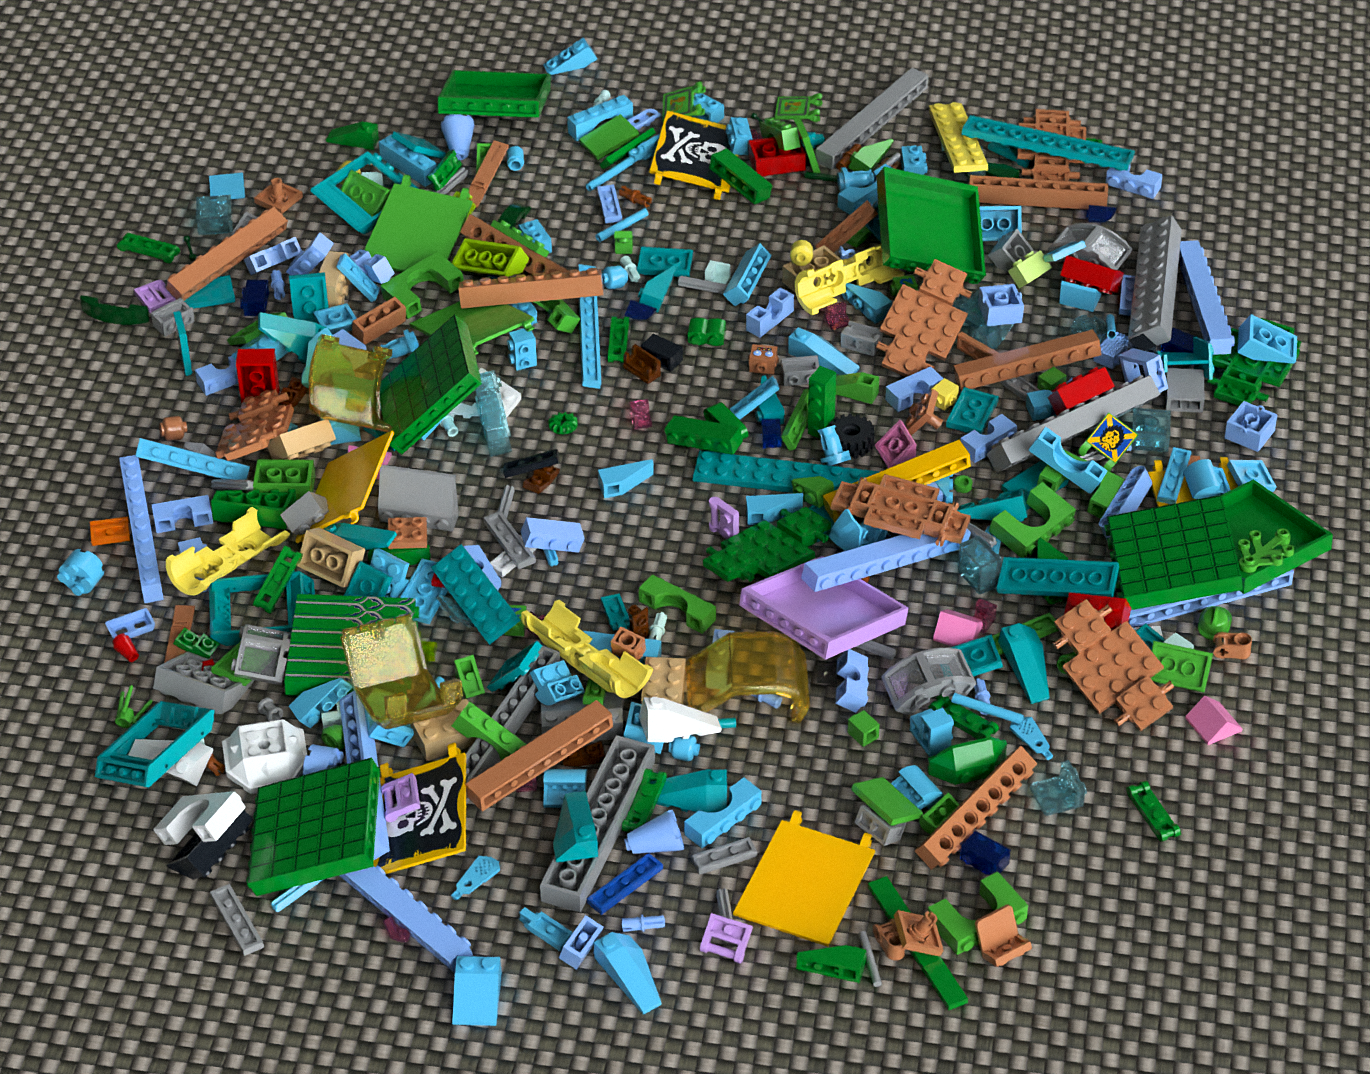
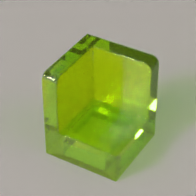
(429, 649)

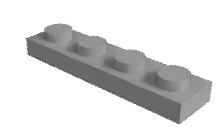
(509, 540)
(236, 919)

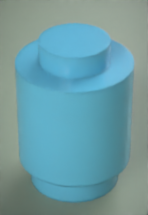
(515, 158)

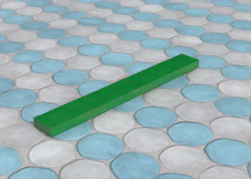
(931, 965)

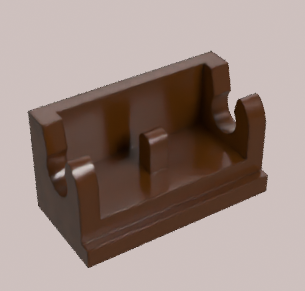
(642, 364)

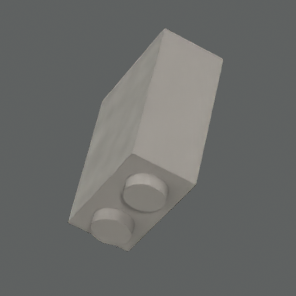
(1185, 390)

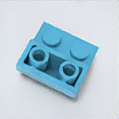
(1205, 479)
(393, 567)
(556, 683)
(562, 781)
(917, 787)

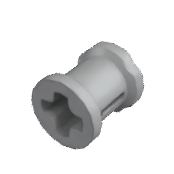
(270, 709)

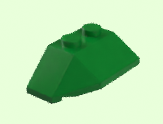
(967, 760)

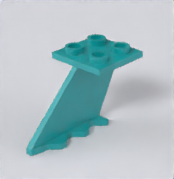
(1200, 358)

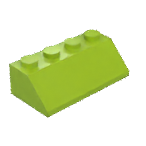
(490, 258)

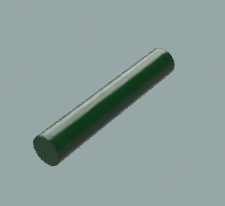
(819, 176)

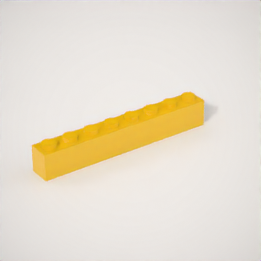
(921, 469)

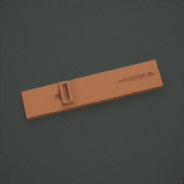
(487, 171)
(182, 619)

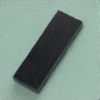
(531, 463)

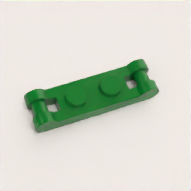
(445, 170)
(148, 247)
(618, 338)
(277, 579)
(965, 719)
(645, 800)
(1153, 811)

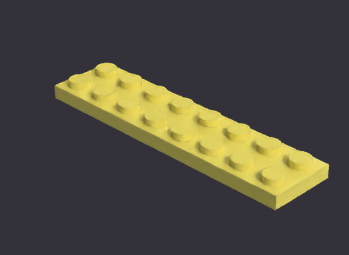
(961, 151)

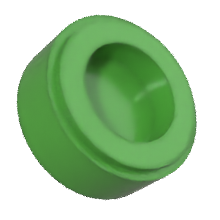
(963, 484)

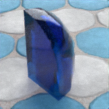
(1099, 214)
(639, 311)

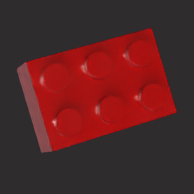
(770, 160)
(1091, 275)
(256, 371)
(1080, 389)
(1120, 607)

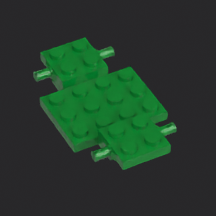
(1245, 376)
(769, 548)

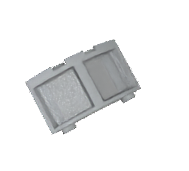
(1101, 248)
(260, 653)
(926, 675)

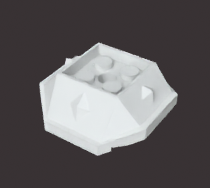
(264, 754)

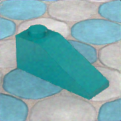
(656, 289)
(770, 408)

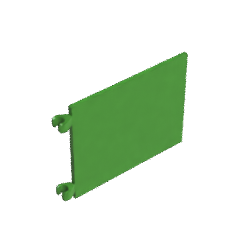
(417, 225)
(483, 321)

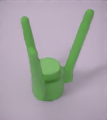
(125, 715)

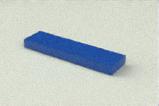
(624, 883)

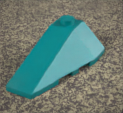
(290, 332)
(988, 508)
(363, 535)
(1026, 659)
(696, 791)
(575, 830)

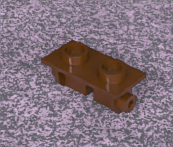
(638, 621)

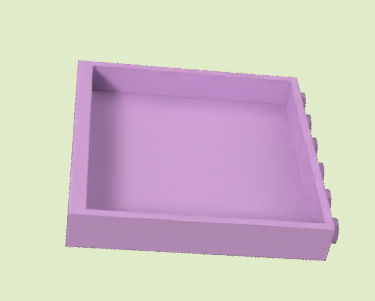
(824, 619)

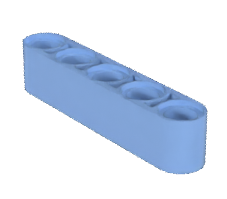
(1129, 495)

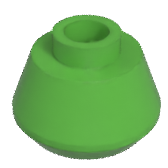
(333, 736)

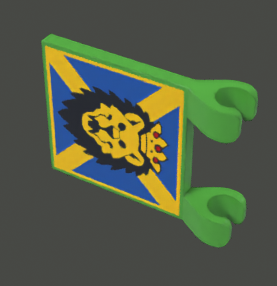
(1110, 439)

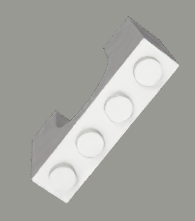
(206, 813)

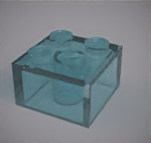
(214, 214)
(1152, 429)
(979, 564)

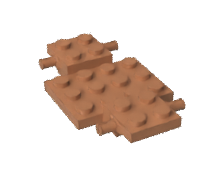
(1047, 166)
(924, 320)
(260, 422)
(903, 508)
(1112, 666)

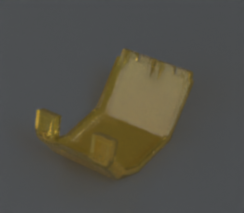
(347, 383)
(748, 666)
(393, 676)

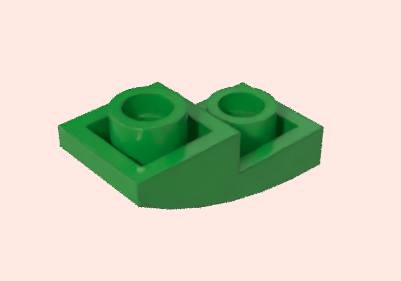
(201, 646)

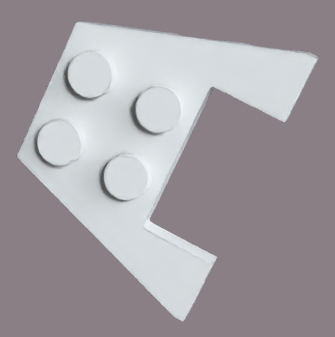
(509, 397)

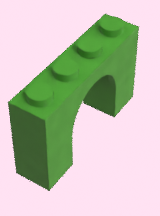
(433, 268)
(1104, 491)
(1024, 538)
(961, 932)

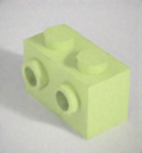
(1029, 269)

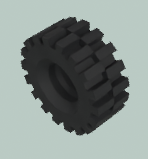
(861, 429)

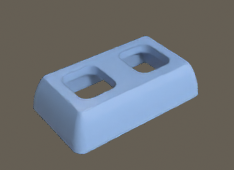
(129, 620)

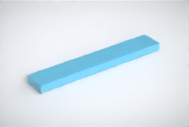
(191, 460)

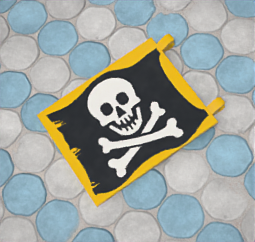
(687, 149)
(439, 824)

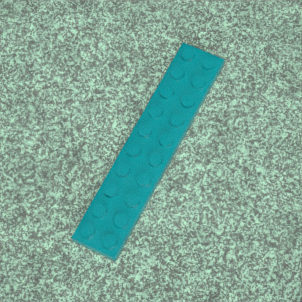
(1048, 142)
(767, 473)

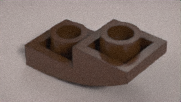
(295, 392)
(541, 479)
(586, 755)

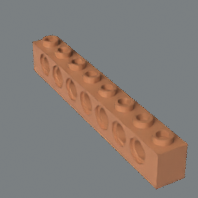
(474, 226)
(1018, 762)

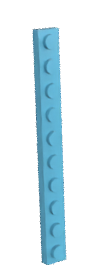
(589, 339)

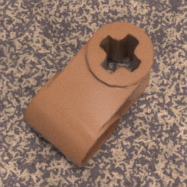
(1234, 645)
(889, 939)

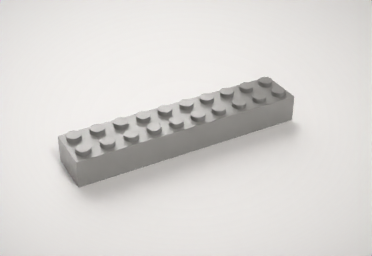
(1155, 280)
(1074, 421)
(610, 799)

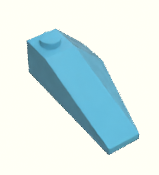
(805, 343)
(628, 968)

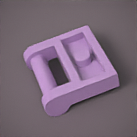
(150, 298)
(729, 518)
(406, 796)
(729, 931)

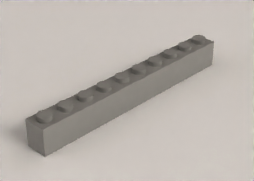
(872, 117)
(509, 714)

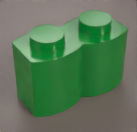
(707, 331)

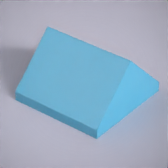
(1079, 296)
(335, 318)

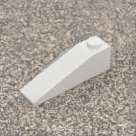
(666, 720)
(187, 769)

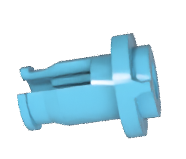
(854, 179)
(402, 345)
(832, 447)

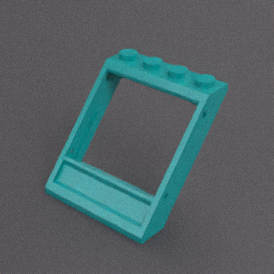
(342, 204)
(221, 607)
(117, 766)

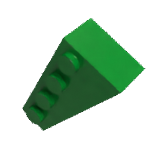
(233, 504)

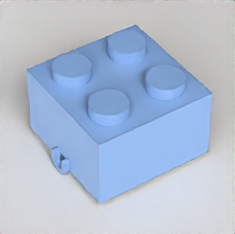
(1000, 304)
(1250, 426)

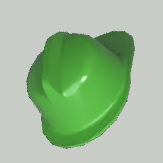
(1214, 620)

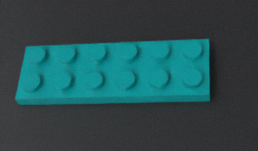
(1057, 577)
(475, 594)

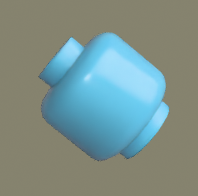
(614, 277)
(684, 748)

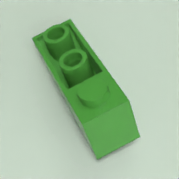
(858, 386)

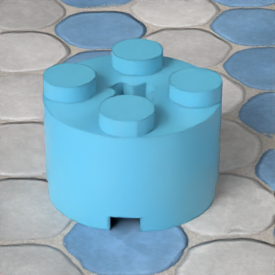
(81, 572)

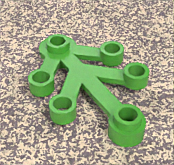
(1250, 562)

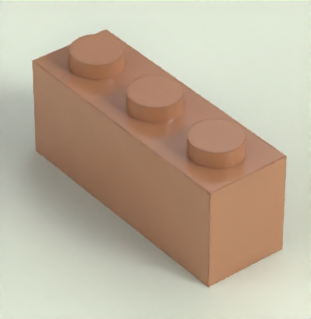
(379, 321)

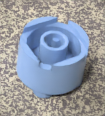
(322, 759)

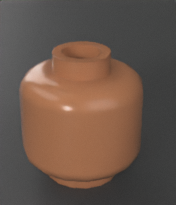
(172, 428)

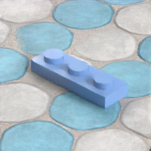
(609, 203)
(1126, 295)

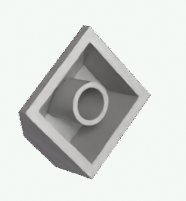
(1009, 250)
(305, 512)

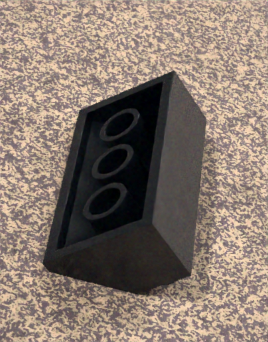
(198, 856)

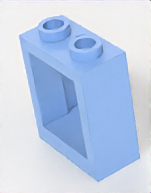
(1151, 364)

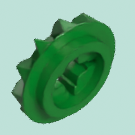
(567, 427)

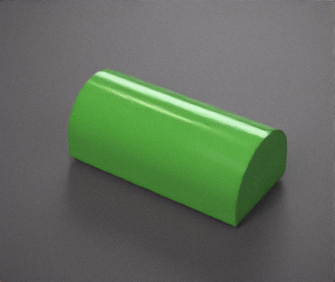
(938, 813)

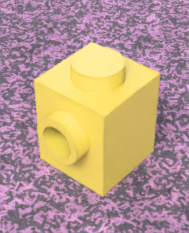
(947, 394)

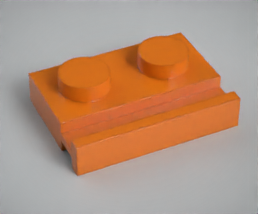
(109, 531)

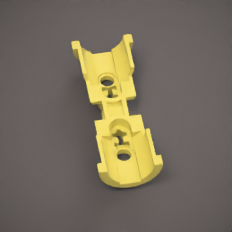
(839, 274)
(245, 534)
(561, 633)

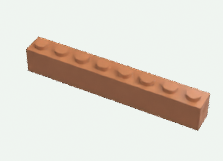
(1040, 192)
(227, 254)
(531, 288)
(1027, 360)
(539, 755)

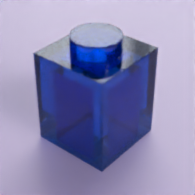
(771, 433)

